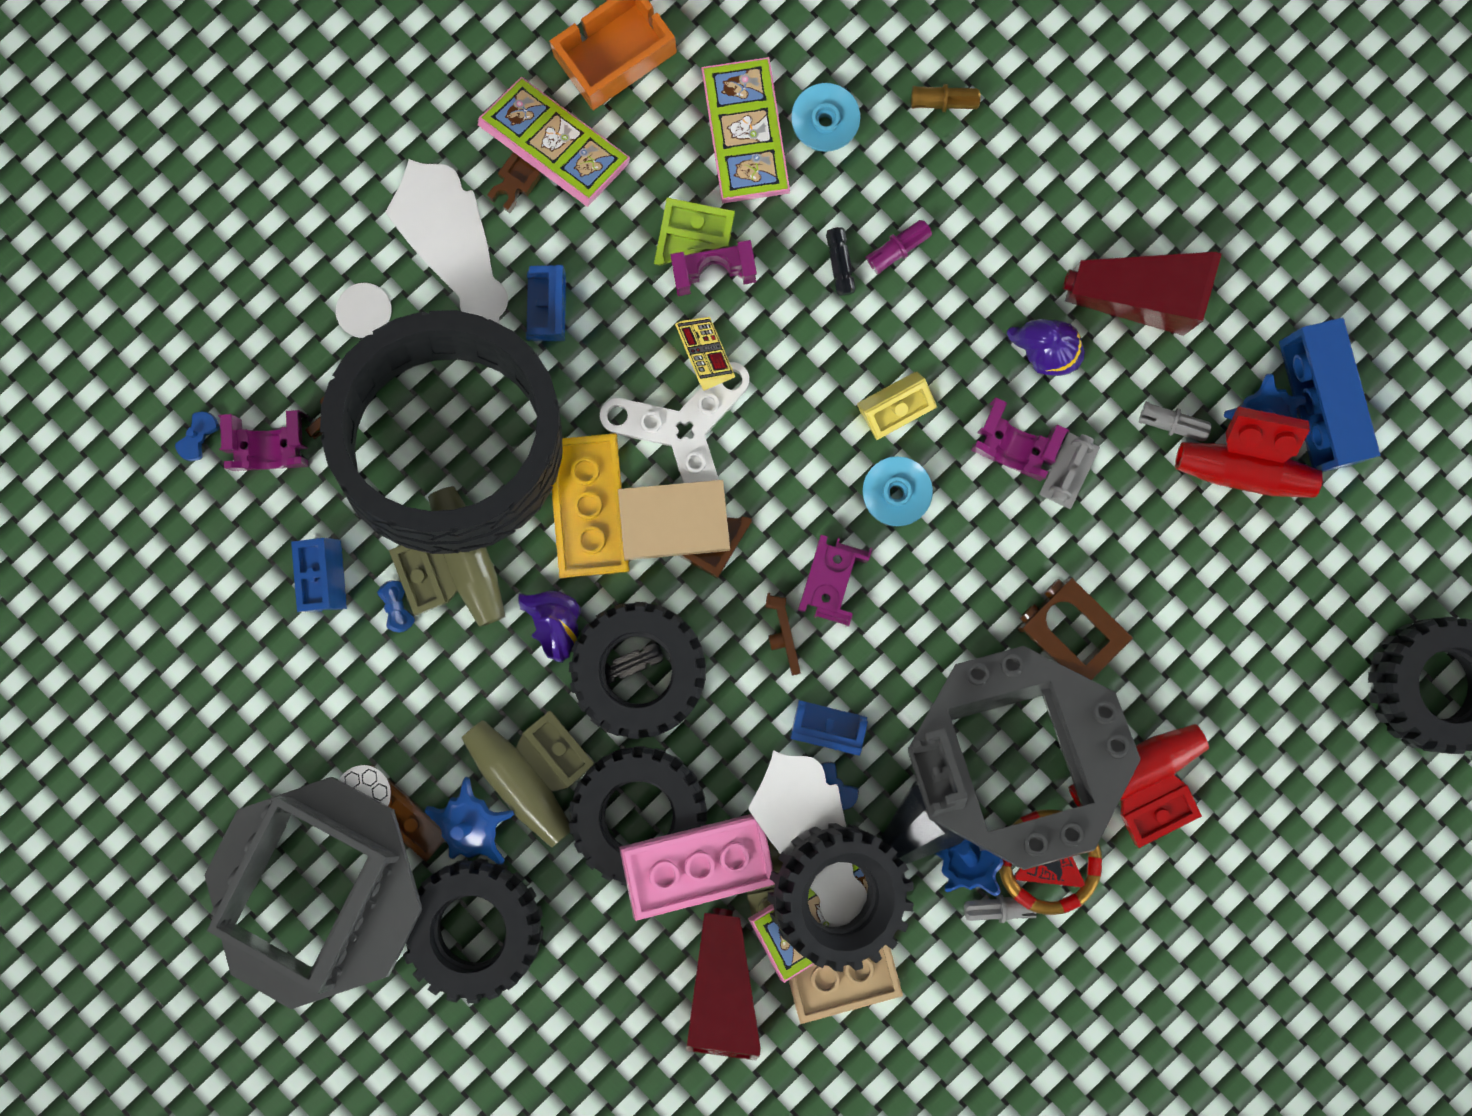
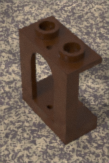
(1070, 591)

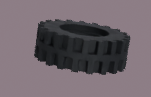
(871, 927)

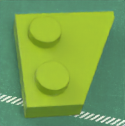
(692, 229)

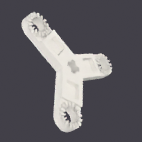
(660, 425)

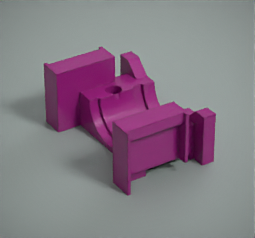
(736, 259)
(1016, 446)
(264, 447)
(831, 579)

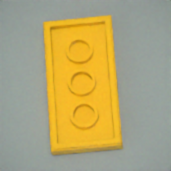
(588, 508)

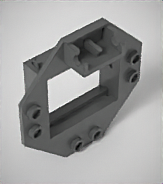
(1089, 733)
(371, 922)

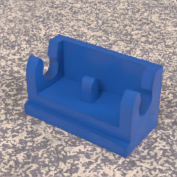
(546, 303)
(318, 575)
(829, 728)

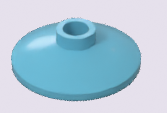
(825, 101)
(912, 481)

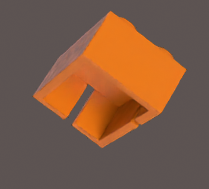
(616, 50)

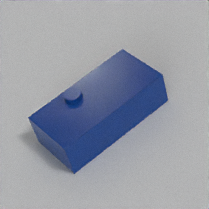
(1325, 371)

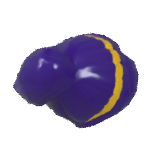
(1050, 346)
(554, 620)

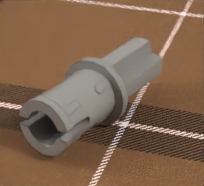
(1175, 422)
(1000, 908)

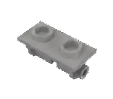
(1070, 469)

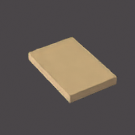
(673, 520)
(827, 992)

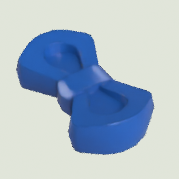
(191, 445)
(398, 618)
(848, 794)

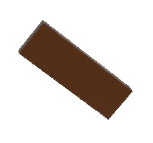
(416, 827)

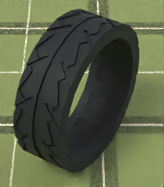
(414, 342)

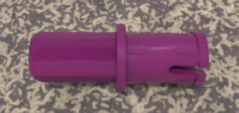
(898, 246)

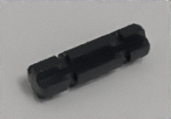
(840, 261)
(633, 662)

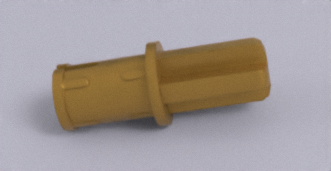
(945, 98)

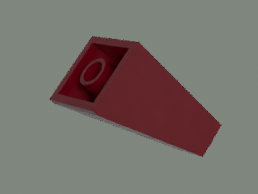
(1150, 290)
(723, 1002)

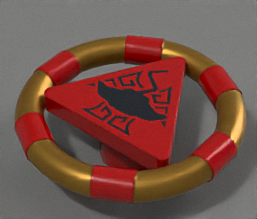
(1059, 872)

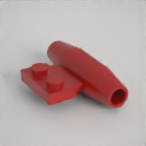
(1255, 456)
(1155, 797)

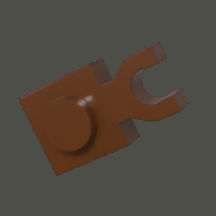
(517, 177)

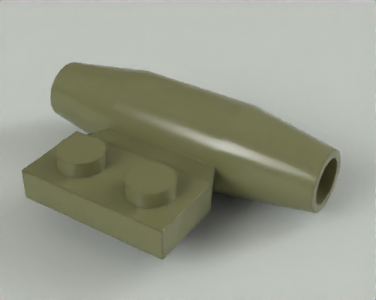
(436, 578)
(529, 773)

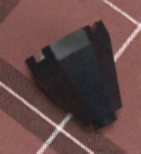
(912, 831)

